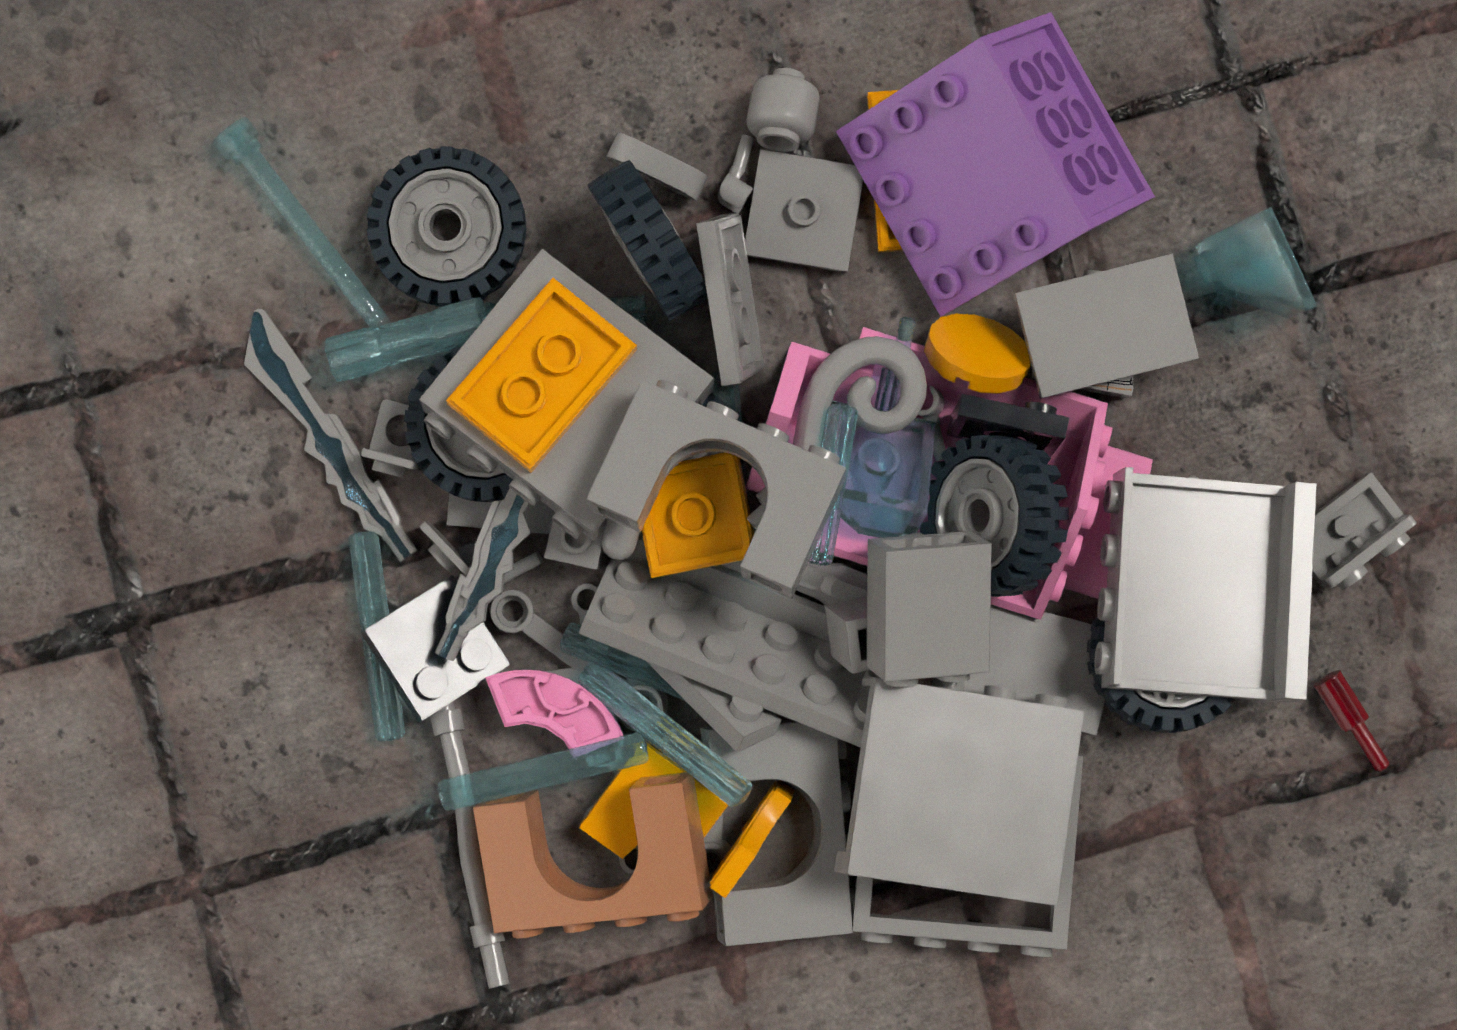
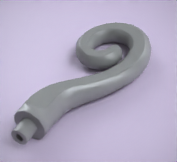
(834, 372)

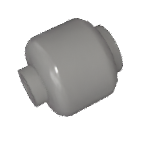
(783, 110)

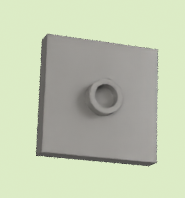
(803, 211)

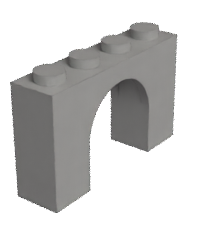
(668, 428)
(812, 896)

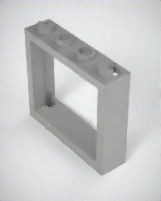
(980, 936)

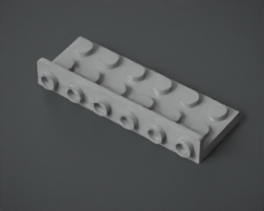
(731, 639)

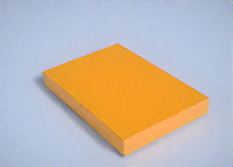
(542, 375)

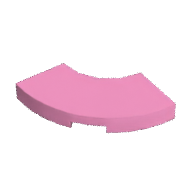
(554, 704)

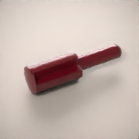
(1350, 715)

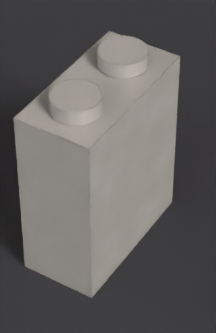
(928, 607)

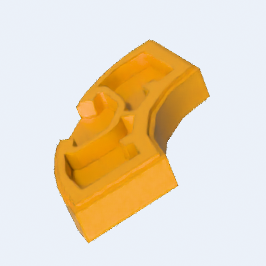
(751, 838)

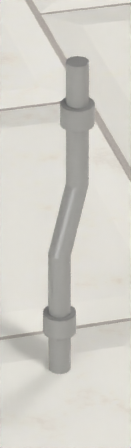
(448, 725)

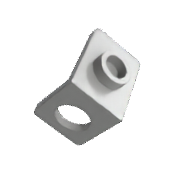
(387, 456)
(444, 551)

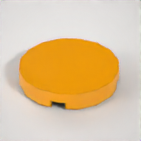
(977, 352)

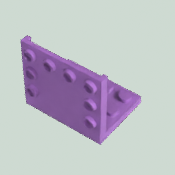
(994, 161)

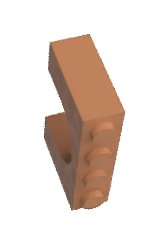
(533, 893)

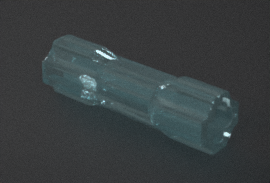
(405, 340)

